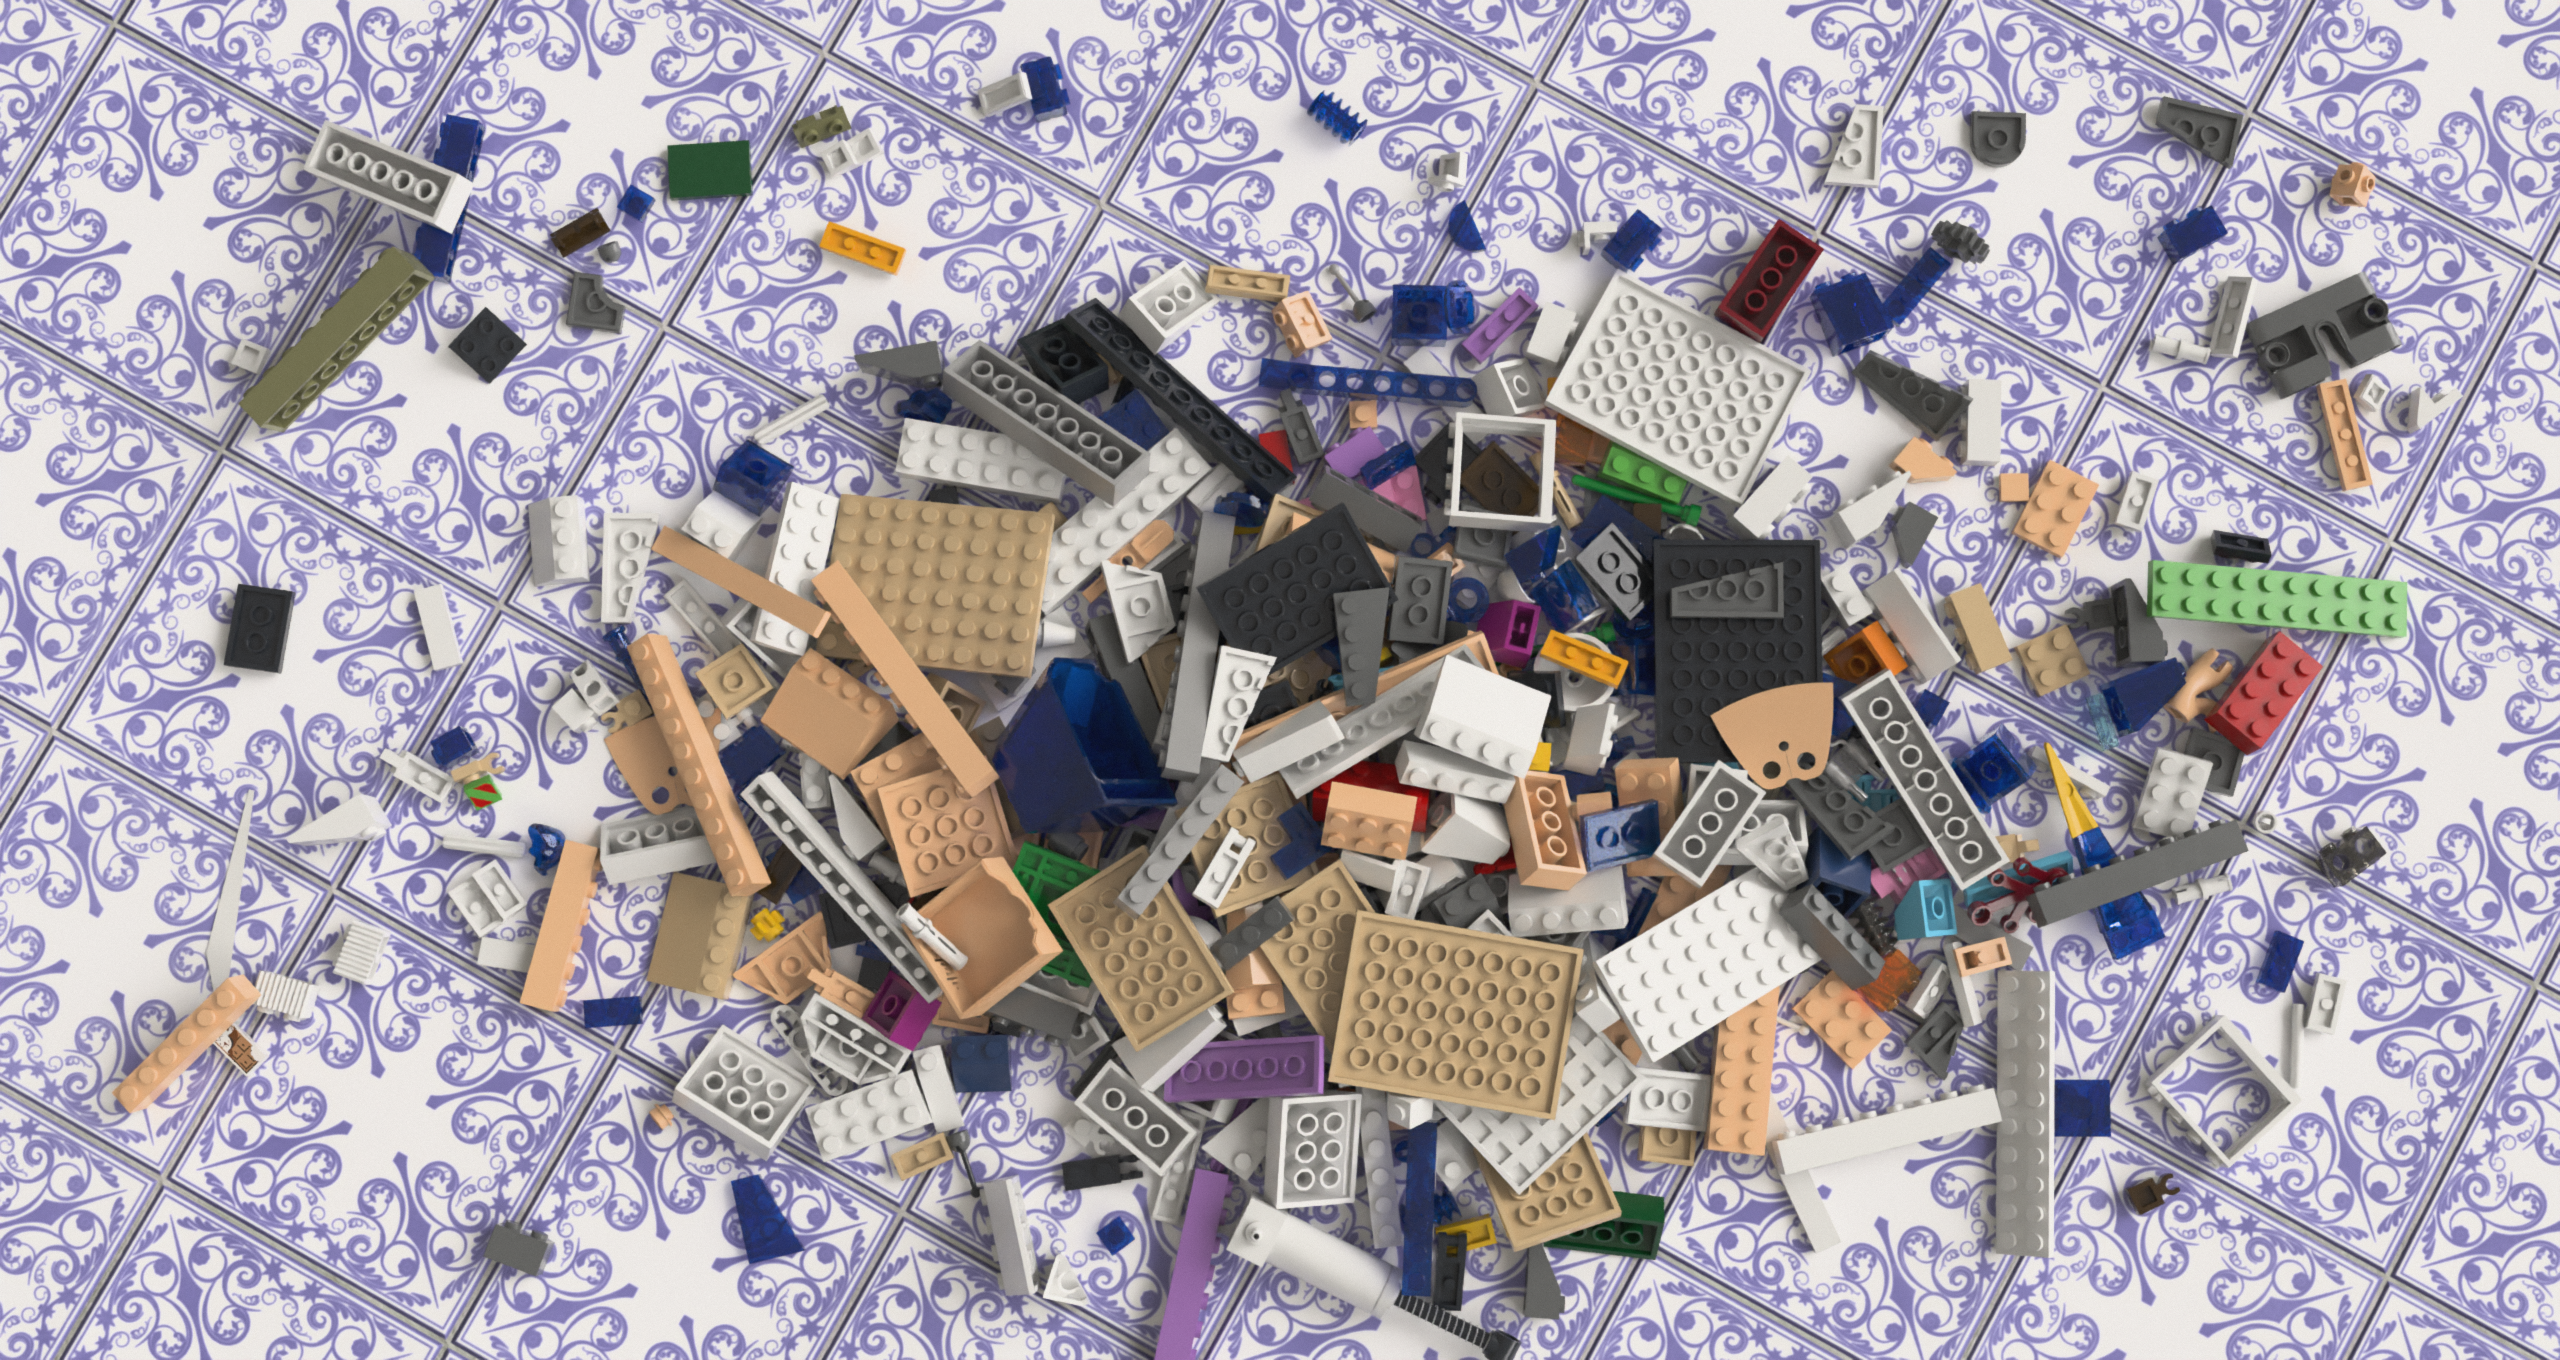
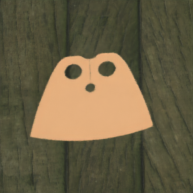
(1788, 713)
(646, 758)

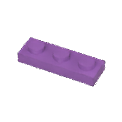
(1500, 325)

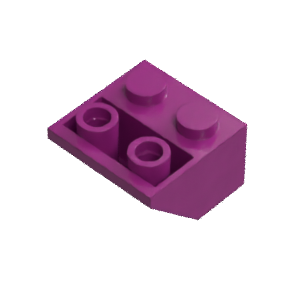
(1510, 631)

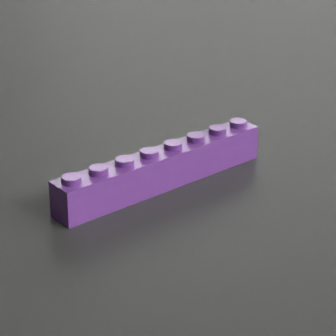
(1193, 1265)

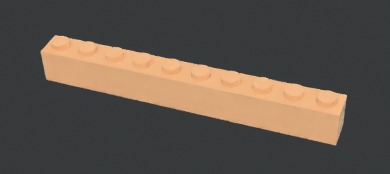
(905, 679)
(698, 765)

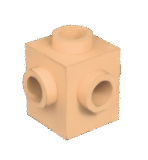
(2352, 185)

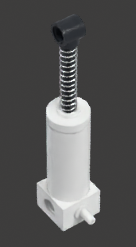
(1345, 1272)

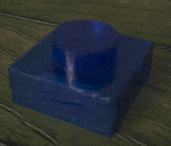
(636, 203)
(1115, 1235)

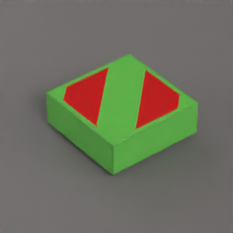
(483, 792)

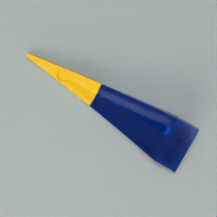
(2125, 922)

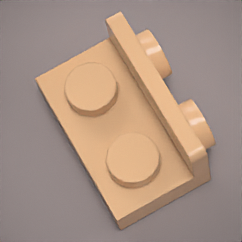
(1300, 323)

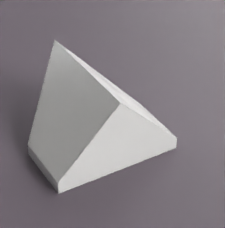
(1087, 1036)
(1064, 1284)

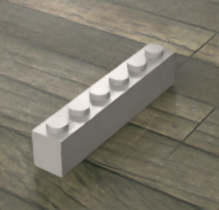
(1178, 842)

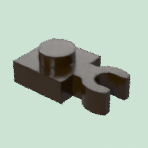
(2148, 1194)

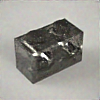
(2352, 861)

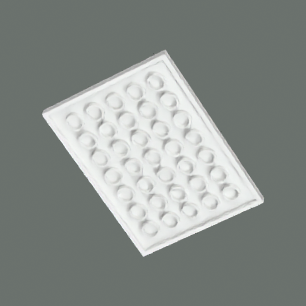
(1678, 388)

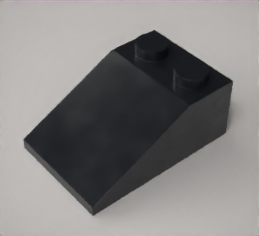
(1065, 362)

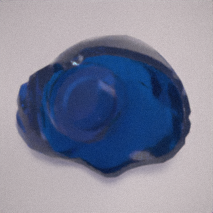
(546, 846)

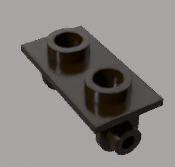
(580, 232)

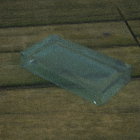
(2102, 721)

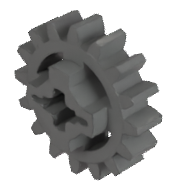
(1960, 242)

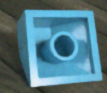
(1926, 911)

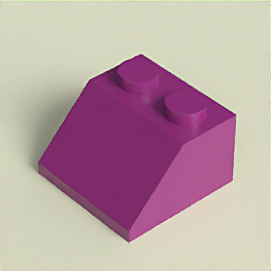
(900, 1011)

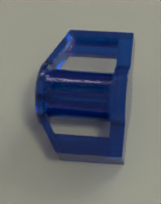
(923, 407)

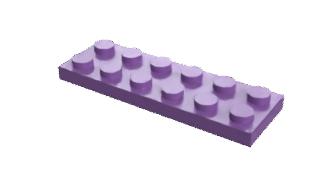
(1250, 1070)

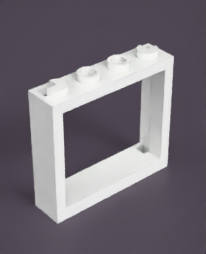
(1507, 426)
(2253, 1058)

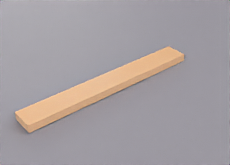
(741, 581)

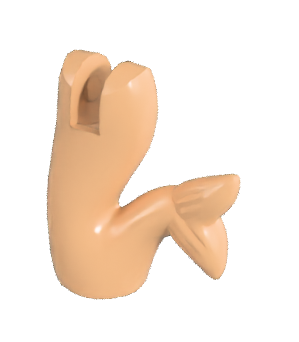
(2198, 679)

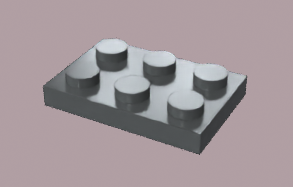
(1423, 600)

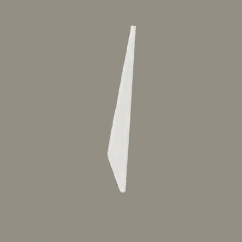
(223, 932)

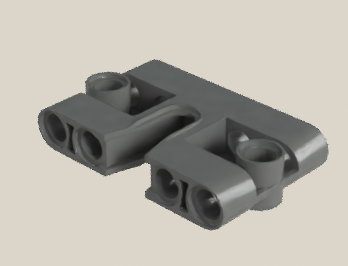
(2337, 312)

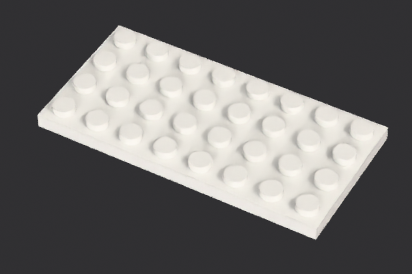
(1704, 963)

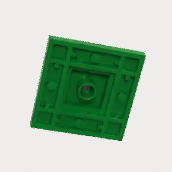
(1046, 878)

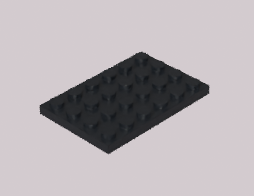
(1283, 593)

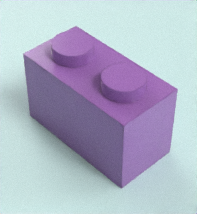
(1354, 453)

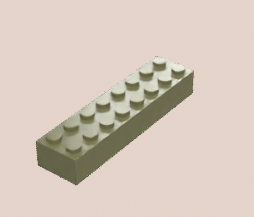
(336, 339)

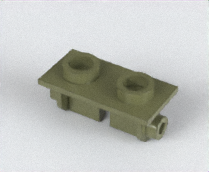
(832, 122)

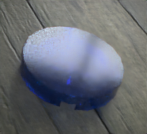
(1458, 307)
(1244, 507)

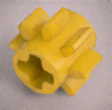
(767, 925)

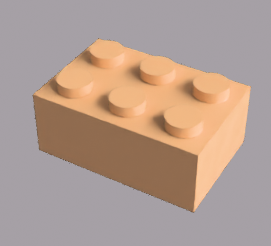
(1368, 820)

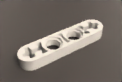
(804, 1053)

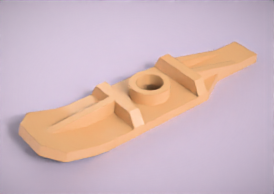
(1140, 549)

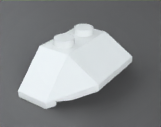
(850, 1043)

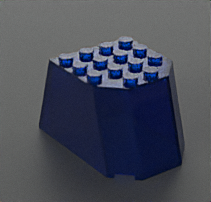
(1078, 755)

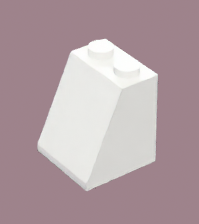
(1466, 829)

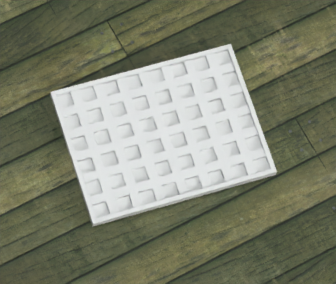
(1591, 1085)

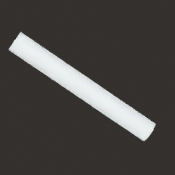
(2297, 1046)

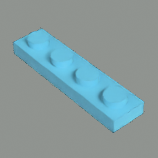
(1985, 891)

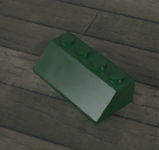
(1631, 1235)

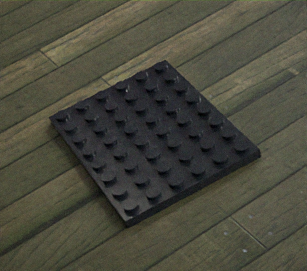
(1722, 660)

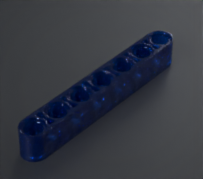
(1394, 379)

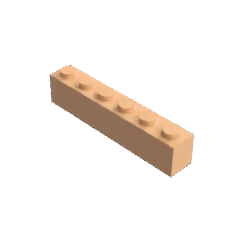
(562, 927)
(186, 1043)

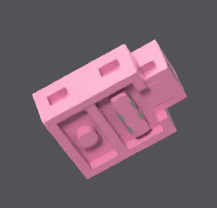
(1899, 880)

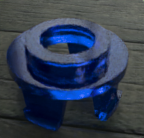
(1478, 610)
(1641, 629)

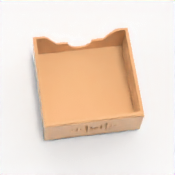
(995, 927)

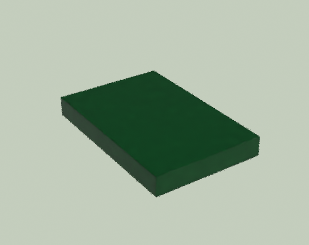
(710, 170)

